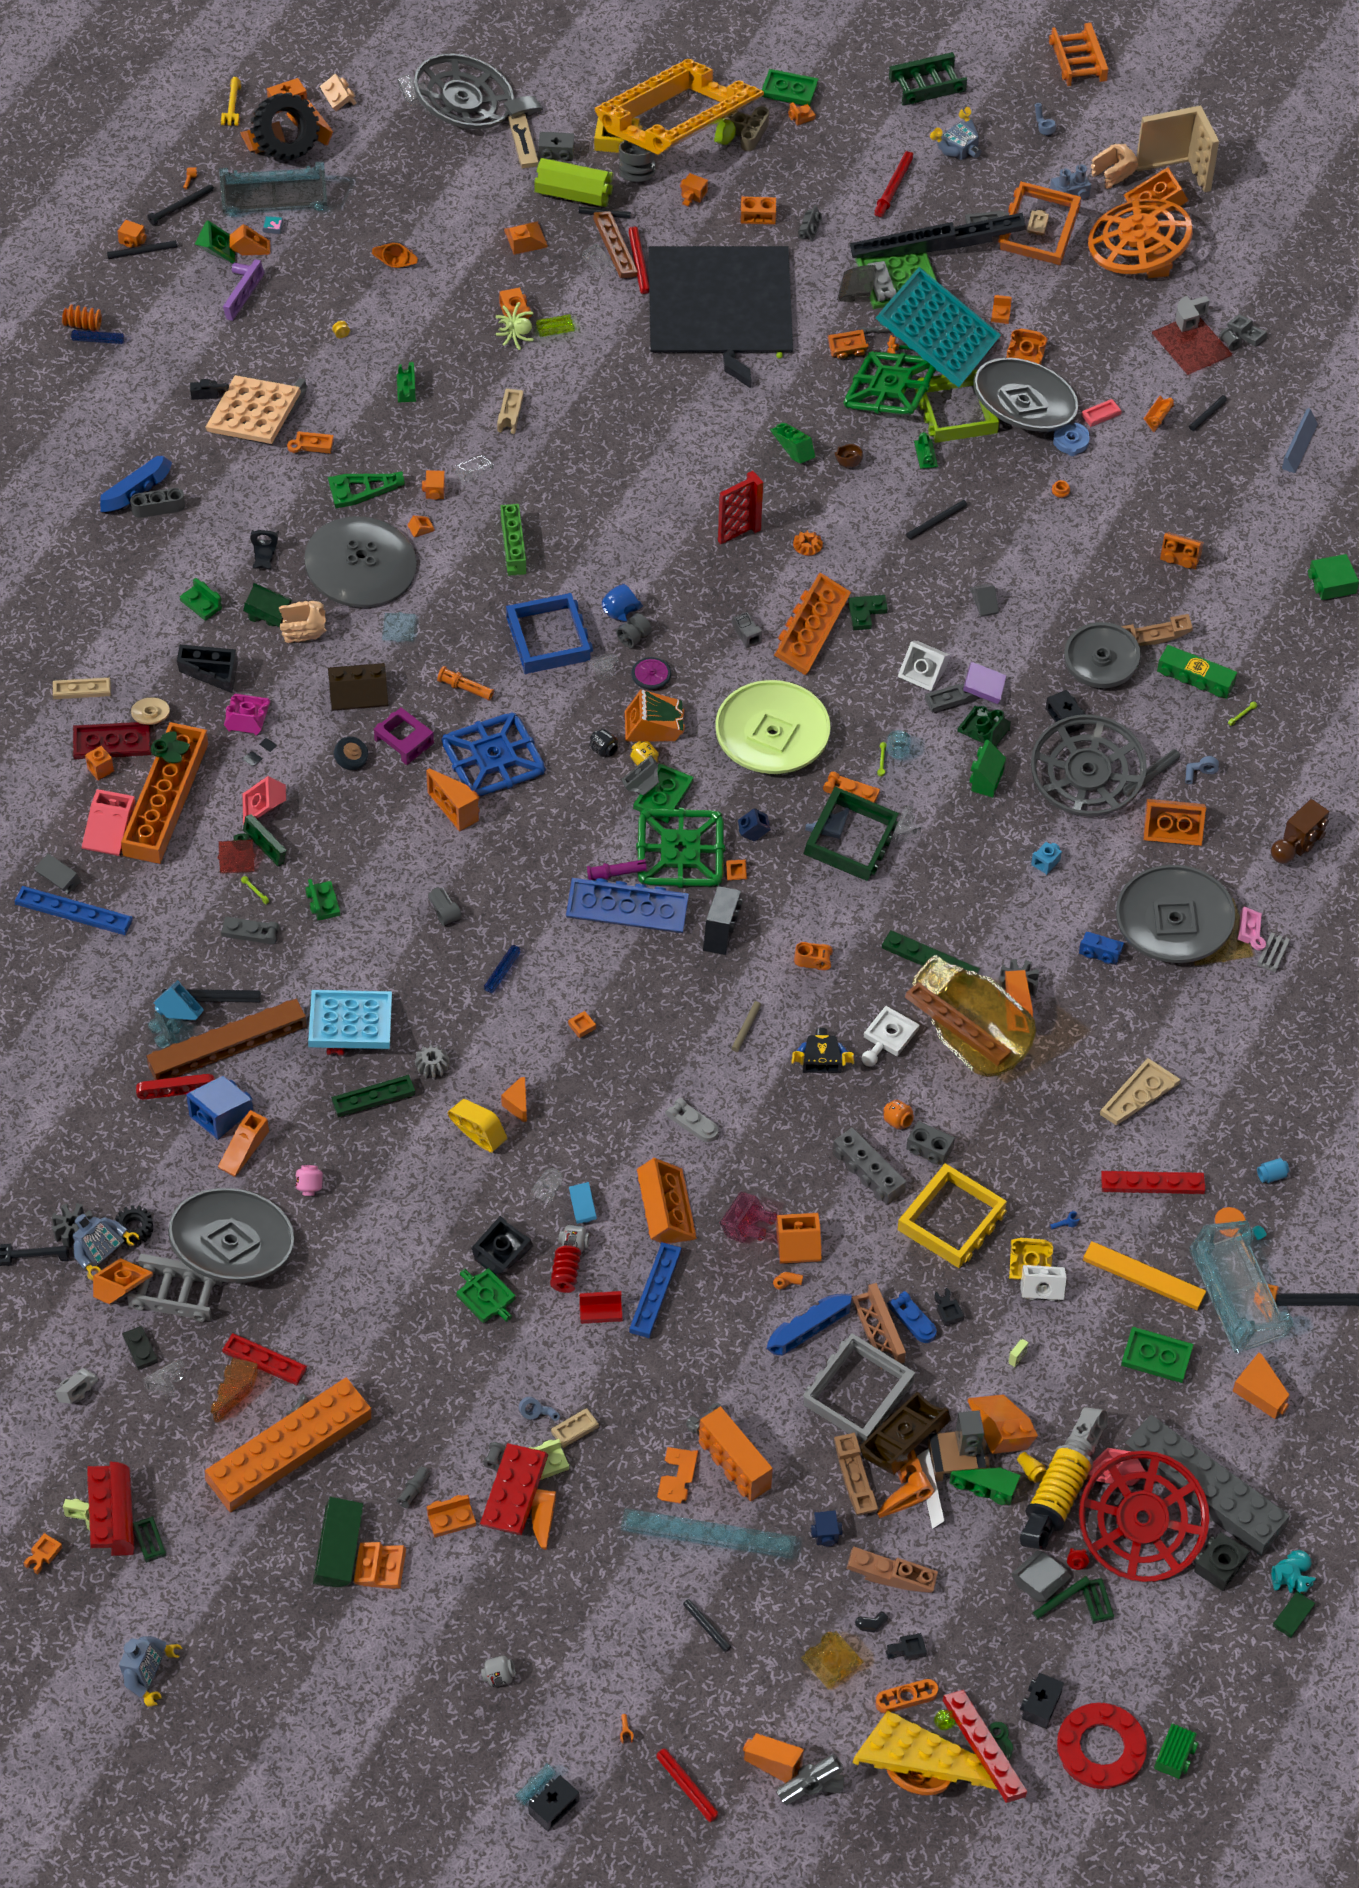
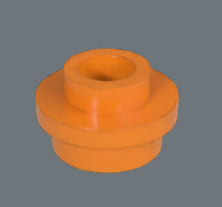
(1061, 489)

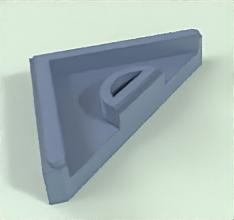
(834, 826)

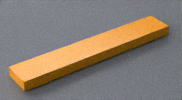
(1144, 1275)

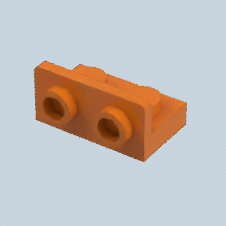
(450, 1515)

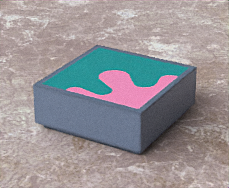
(272, 224)

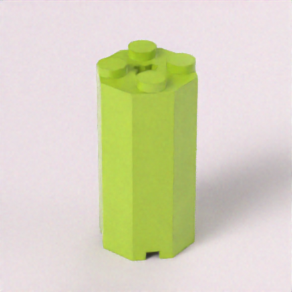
(573, 182)

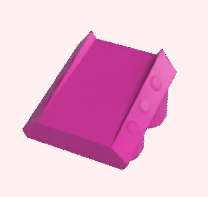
(246, 713)

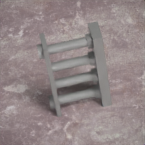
(172, 1268)

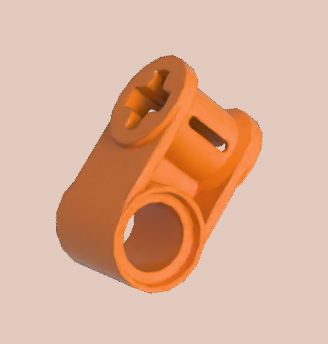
(813, 955)

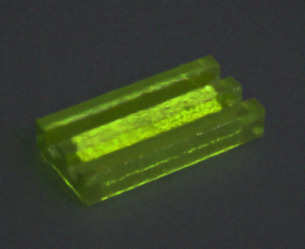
(554, 324)

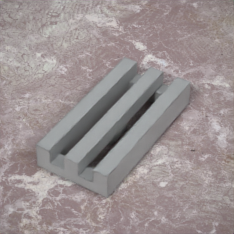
(1278, 940)

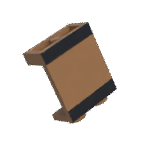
(946, 1457)

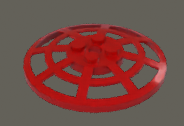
(1157, 1514)

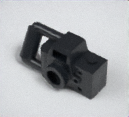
(206, 389)

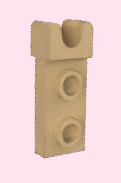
(510, 410)

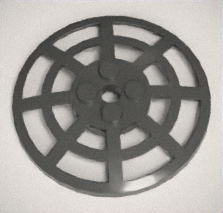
(470, 92)
(1091, 758)

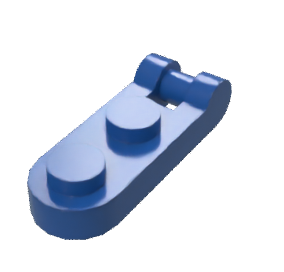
(913, 1318)

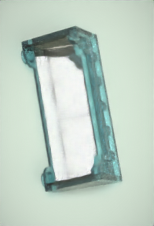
(273, 190)

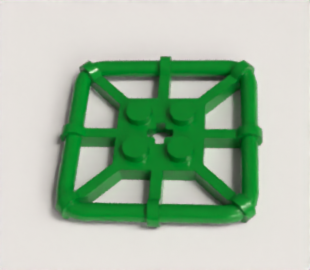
(881, 385)
(689, 839)

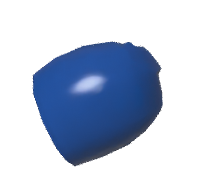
(620, 602)

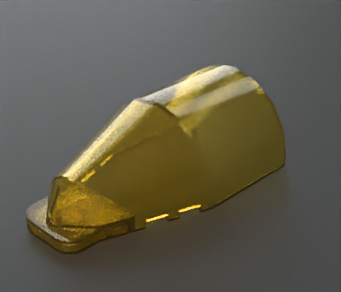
(984, 1004)

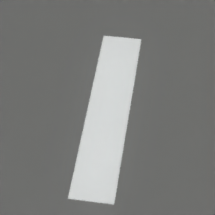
(933, 1502)

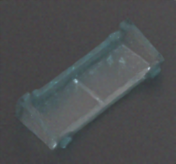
(1238, 1285)

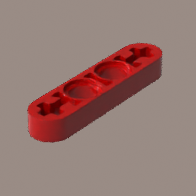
(171, 1086)

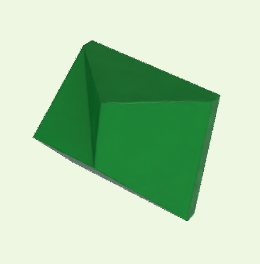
(216, 242)

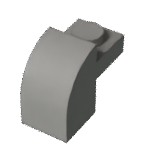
(1189, 312)

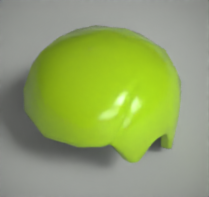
(725, 132)

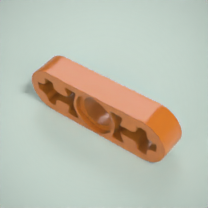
(889, 1694)

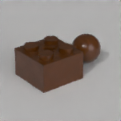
(1301, 832)

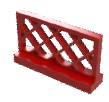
(751, 506)

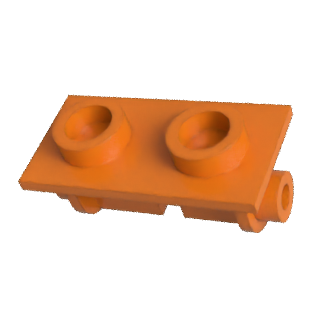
(1158, 412)

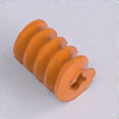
(82, 318)

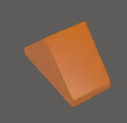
(515, 1099)

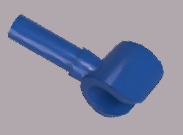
(1069, 1221)

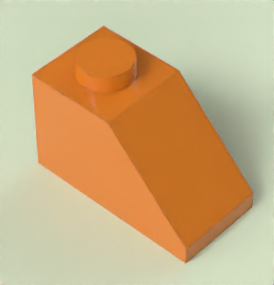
(249, 242)

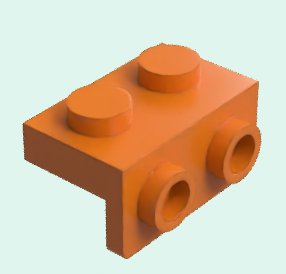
(847, 343)

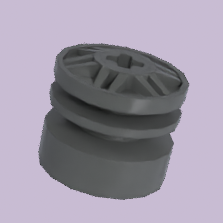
(636, 162)

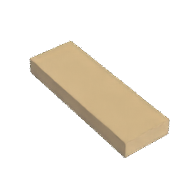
(81, 688)

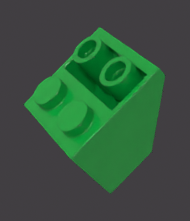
(987, 770)

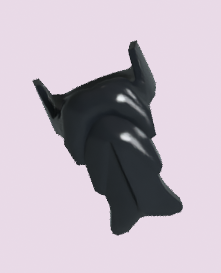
(263, 548)

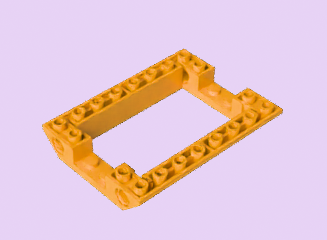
(619, 111)

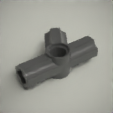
(812, 1779)

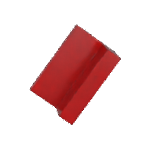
(600, 1307)

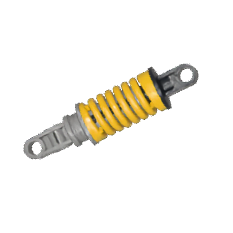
(1063, 1480)

